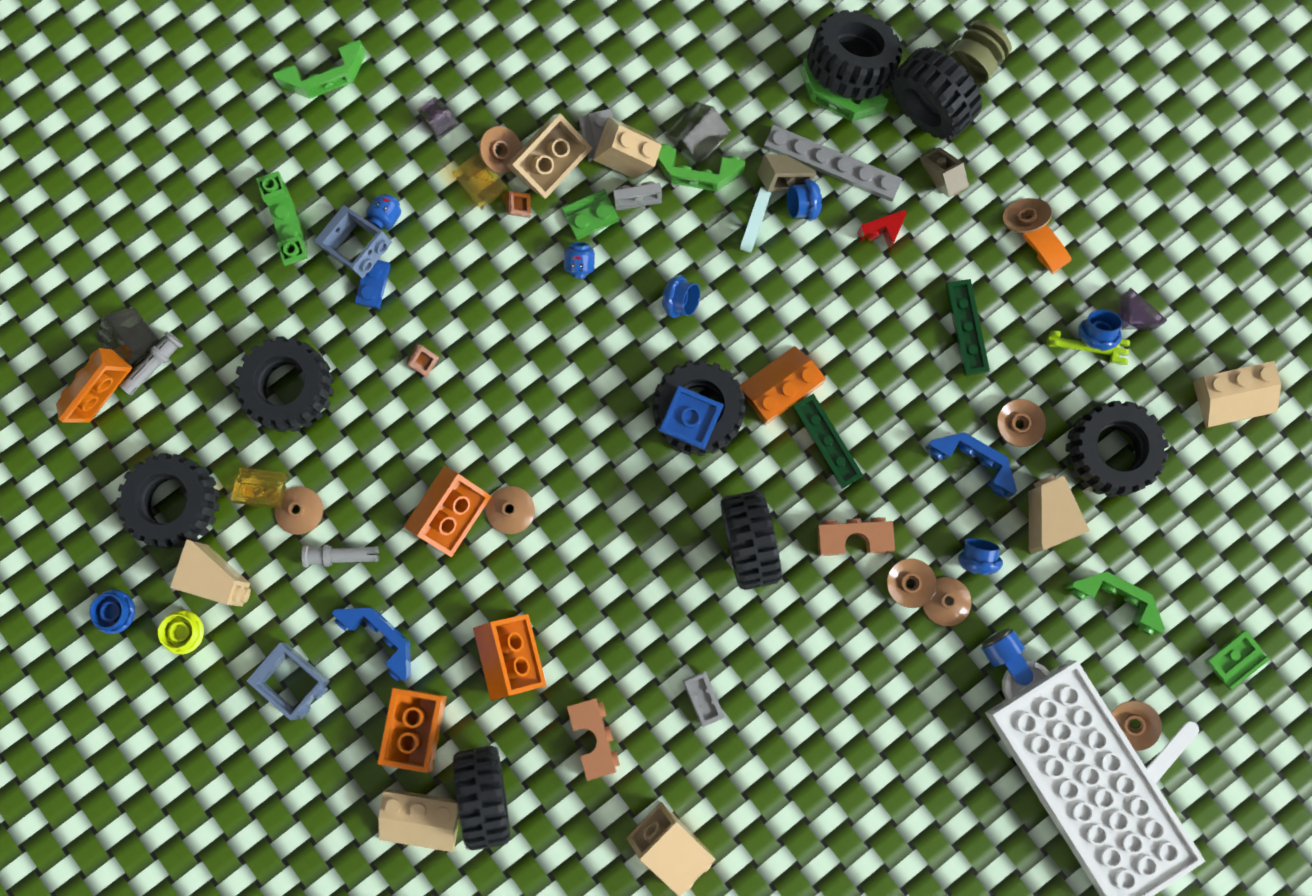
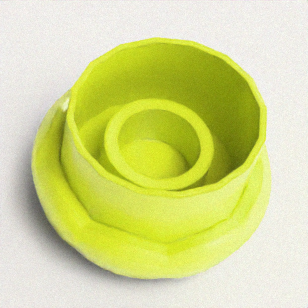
(181, 632)

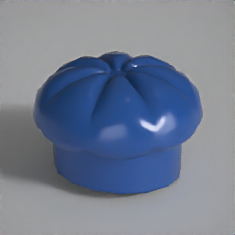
(804, 200)
(680, 297)
(1101, 330)
(980, 557)
(112, 611)

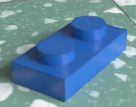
(373, 285)

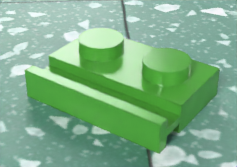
(590, 214)
(1237, 660)

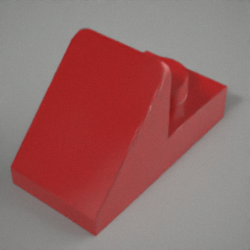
(887, 225)

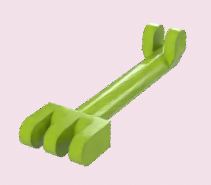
(1054, 340)

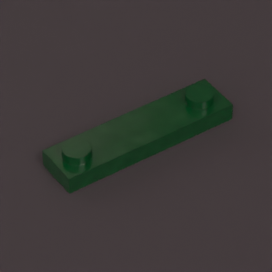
(967, 327)
(827, 441)

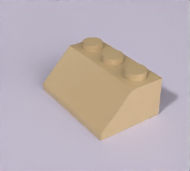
(549, 156)
(1238, 394)
(418, 820)

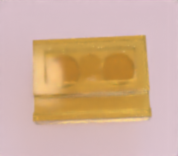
(479, 181)
(259, 488)

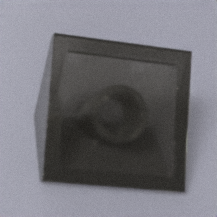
(698, 131)
(127, 335)

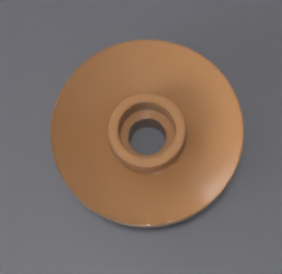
(505, 142)
(1027, 215)
(1029, 414)
(310, 511)
(519, 518)
(923, 579)
(946, 615)
(1150, 723)

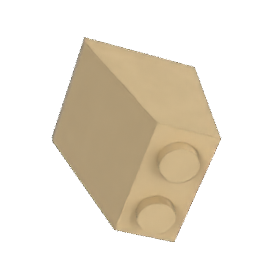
(626, 149)
(1053, 514)
(209, 576)
(670, 849)

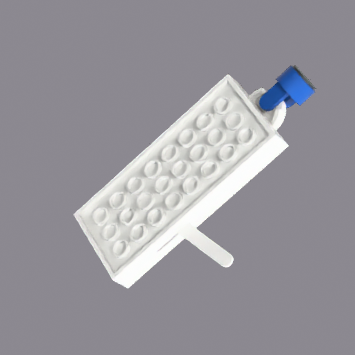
(1091, 774)

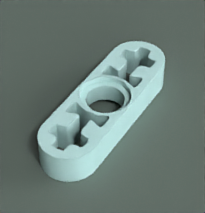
(755, 220)

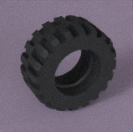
(854, 54)
(936, 93)
(263, 363)
(713, 379)
(1146, 440)
(139, 490)
(751, 540)
(481, 798)

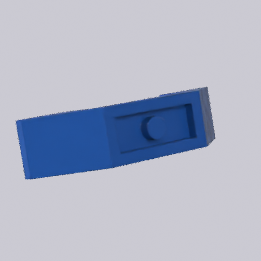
(1002, 480)
(401, 660)

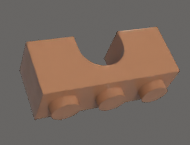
(876, 534)
(602, 759)

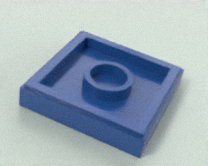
(691, 417)

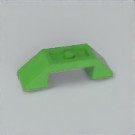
(318, 84)
(836, 103)
(730, 169)
(285, 218)
(1147, 615)

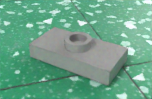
(703, 699)

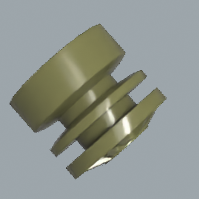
(981, 50)

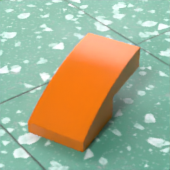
(1049, 248)

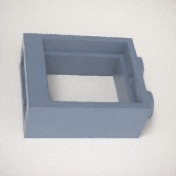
(346, 221)
(269, 666)

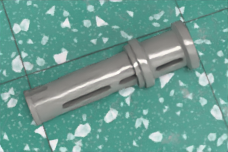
(158, 355)
(329, 555)

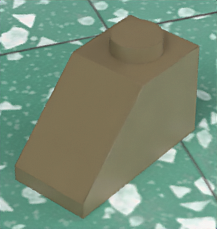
(945, 171)
(781, 172)

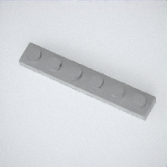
(833, 163)

